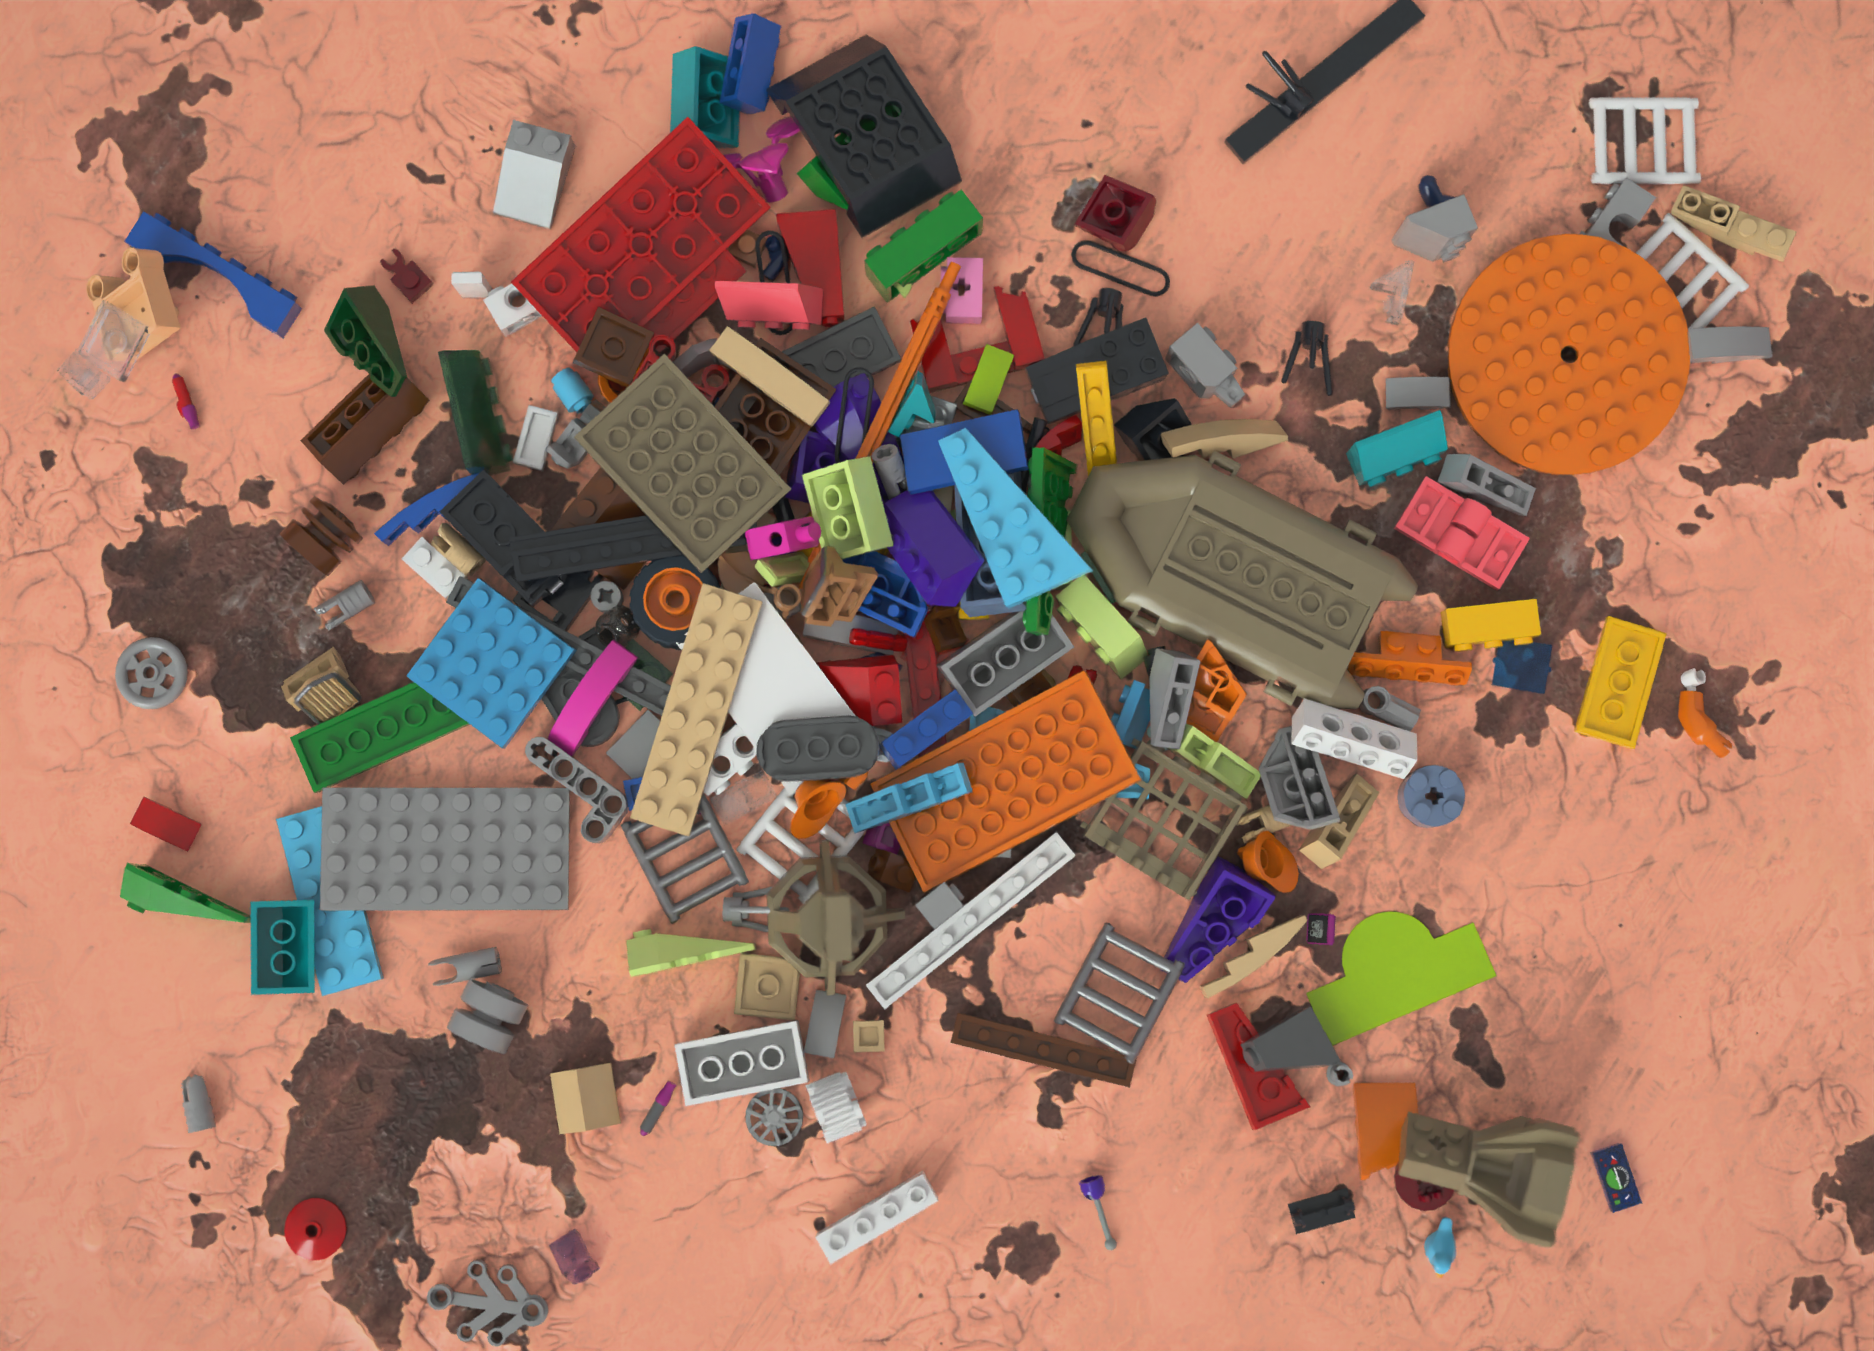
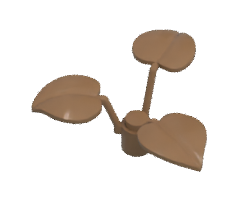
(739, 571)

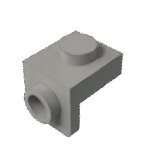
(566, 450)

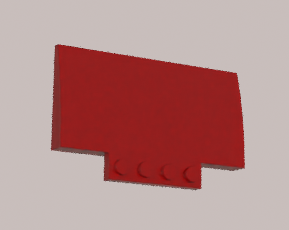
(649, 243)

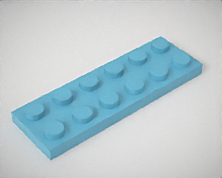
(342, 939)

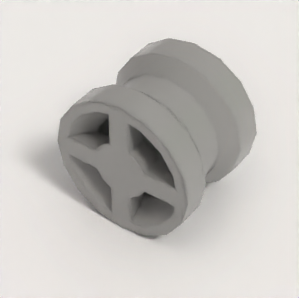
(608, 599)

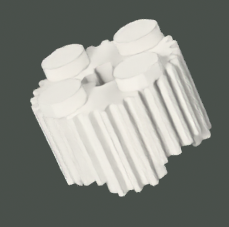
(834, 1108)

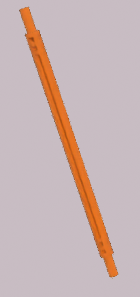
(905, 372)

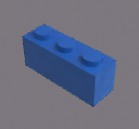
(750, 64)
(925, 729)

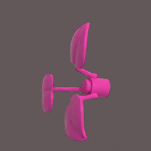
(768, 161)

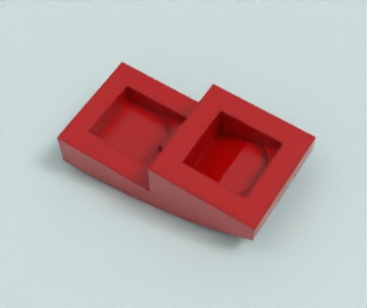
(1062, 436)
(165, 823)

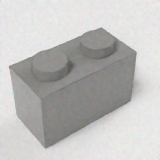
(940, 904)

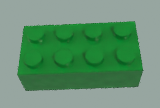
(924, 244)

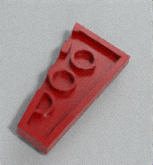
(1264, 1094)

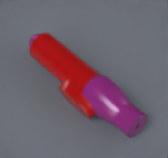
(184, 403)

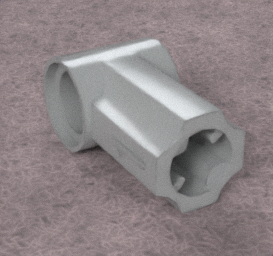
(1391, 709)

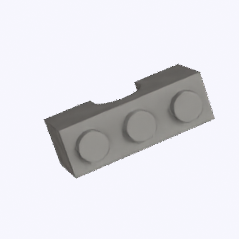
(1625, 204)

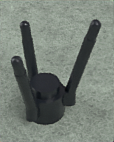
(1297, 98)
(1108, 306)
(1312, 337)

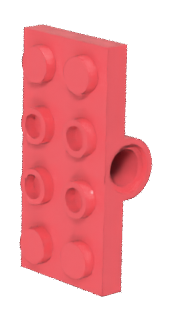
(1462, 533)

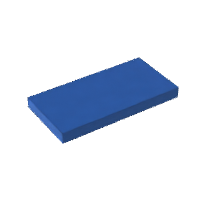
(997, 433)

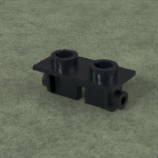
(1322, 1210)

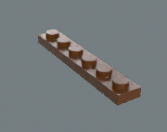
(1042, 1049)

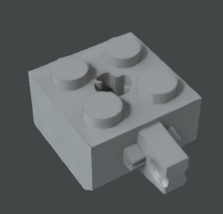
(1205, 365)

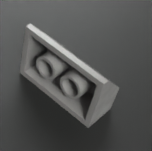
(1437, 230)

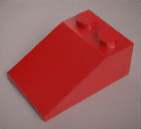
(868, 687)

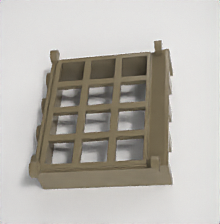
(1139, 856)

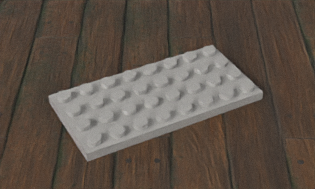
(445, 849)

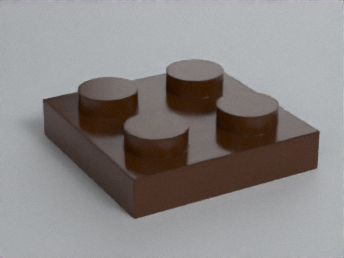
(613, 347)

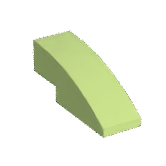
(1217, 761)

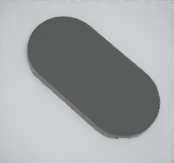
(559, 694)
(818, 748)

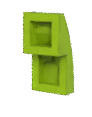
(988, 379)

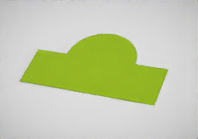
(1394, 970)

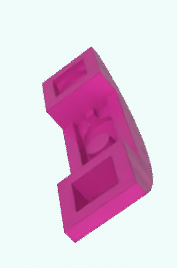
(591, 696)

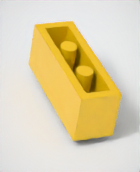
(1490, 624)

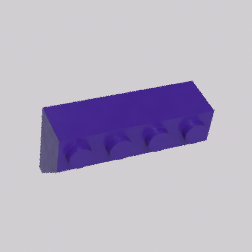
(931, 547)

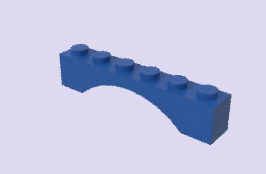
(265, 305)

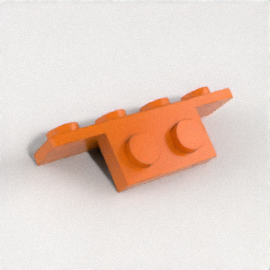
(1410, 658)

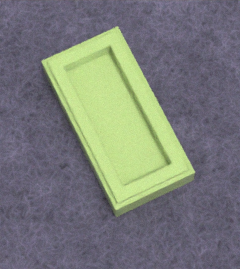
(783, 568)

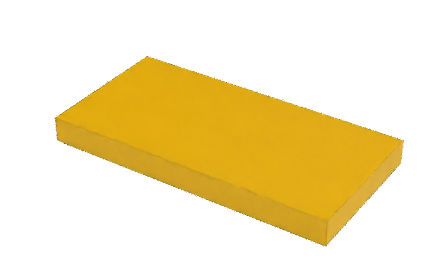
(1620, 682)

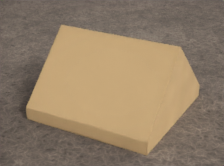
(585, 1098)

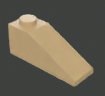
(1330, 842)

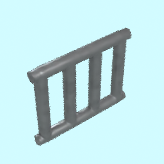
(660, 884)
(1159, 996)

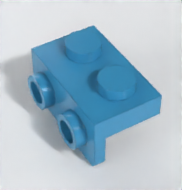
(1134, 714)

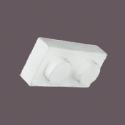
(432, 567)

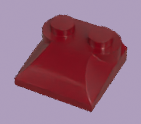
(1117, 213)

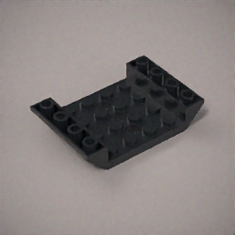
(881, 169)

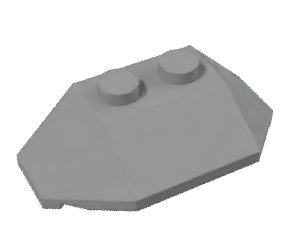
(1297, 784)

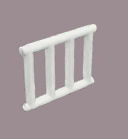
(1658, 105)
(1714, 265)
(767, 823)

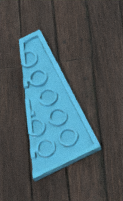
(1014, 535)

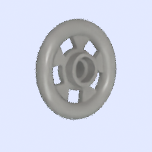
(162, 695)

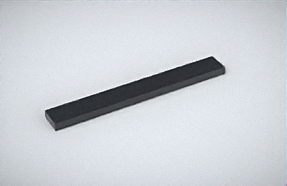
(1327, 77)

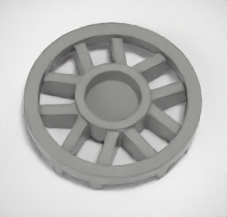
(774, 1117)

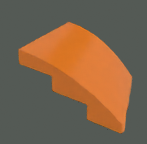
(1215, 694)
(1378, 1123)

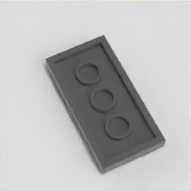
(848, 345)

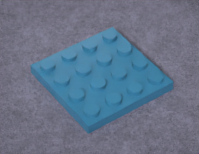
(491, 663)

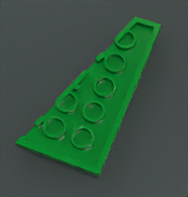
(1048, 493)

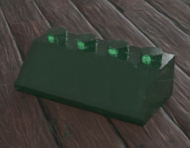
(475, 411)

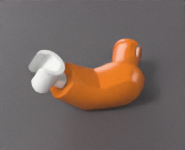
(1693, 718)

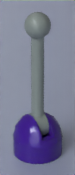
(1093, 1189)

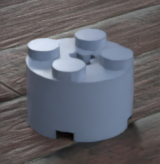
(1439, 781)

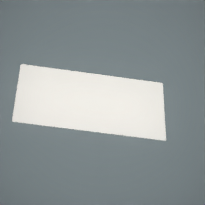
(779, 679)

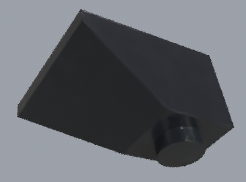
(1144, 424)

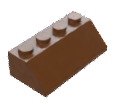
(362, 426)

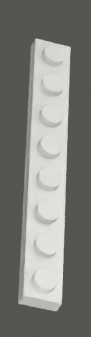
(970, 920)

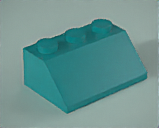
(697, 93)
(1398, 449)
(282, 947)

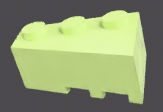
(1102, 626)

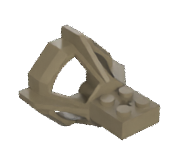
(830, 918)
(1510, 1169)

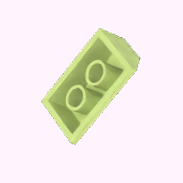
(848, 507)

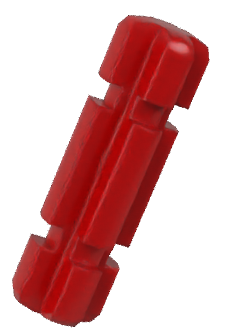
(878, 640)

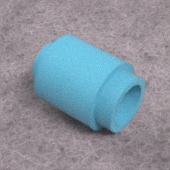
(572, 390)

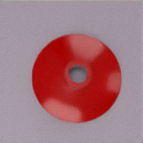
(330, 1226)

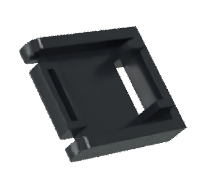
(568, 599)

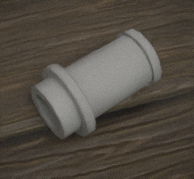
(1332, 1075)

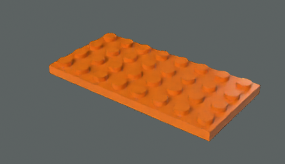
(1025, 777)

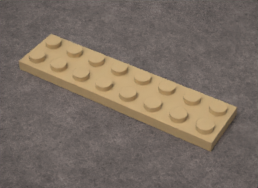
(696, 709)

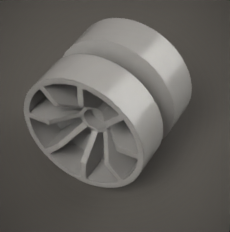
(492, 1007)

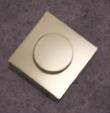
(868, 1036)

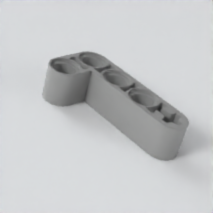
(575, 783)

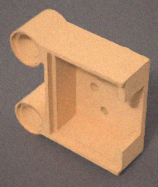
(141, 296)

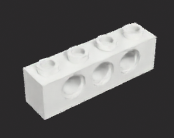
(507, 316)
(1354, 738)
(739, 761)
(876, 1217)

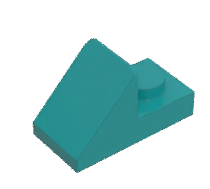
(915, 402)

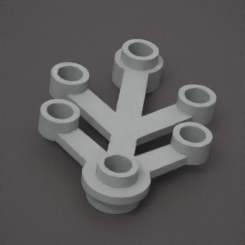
(493, 1305)

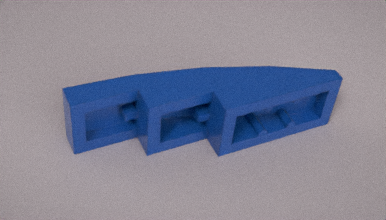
(422, 511)

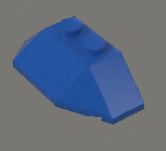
(892, 595)

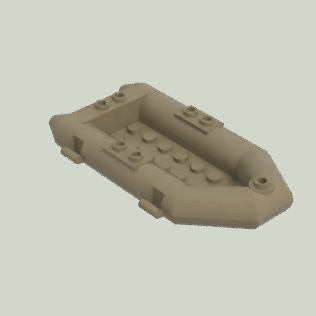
(1239, 570)

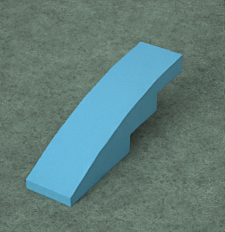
(908, 797)

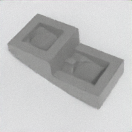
(1418, 393)
(825, 1024)

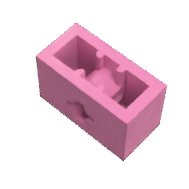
(965, 308)

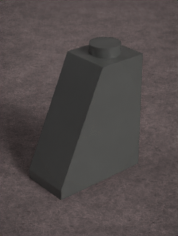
(1291, 1044)

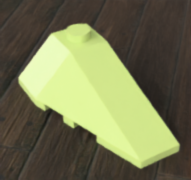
(660, 952)

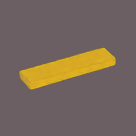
(1096, 414)

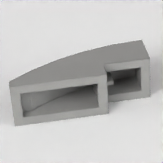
(1729, 344)
(840, 632)

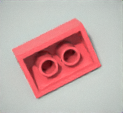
(771, 304)

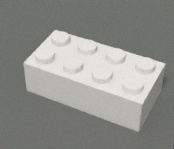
(742, 1063)

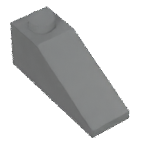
(1486, 483)
(1171, 693)

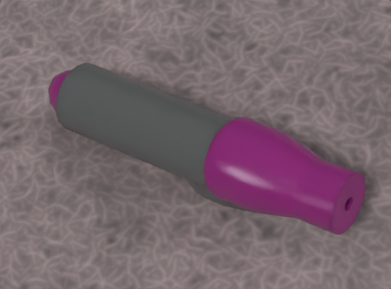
(657, 1108)

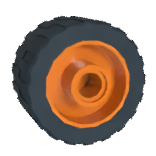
(666, 598)

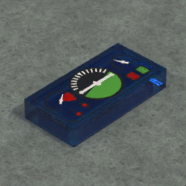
(1616, 1177)

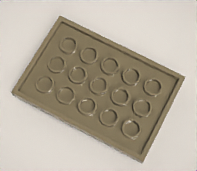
(682, 463)

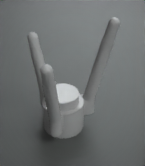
(737, 909)

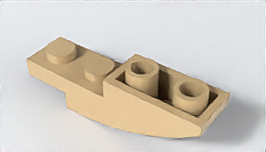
(1730, 225)

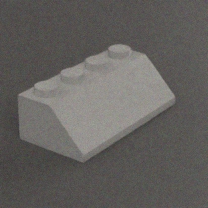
(1001, 660)

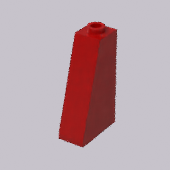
(815, 255)

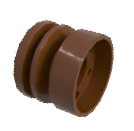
(321, 535)

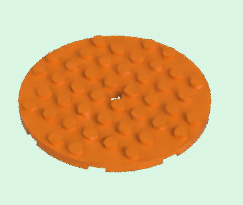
(1626, 364)

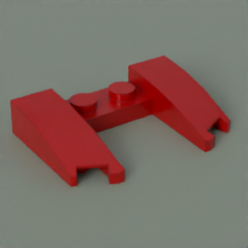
(948, 370)

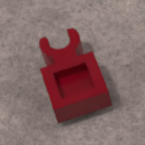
(408, 278)

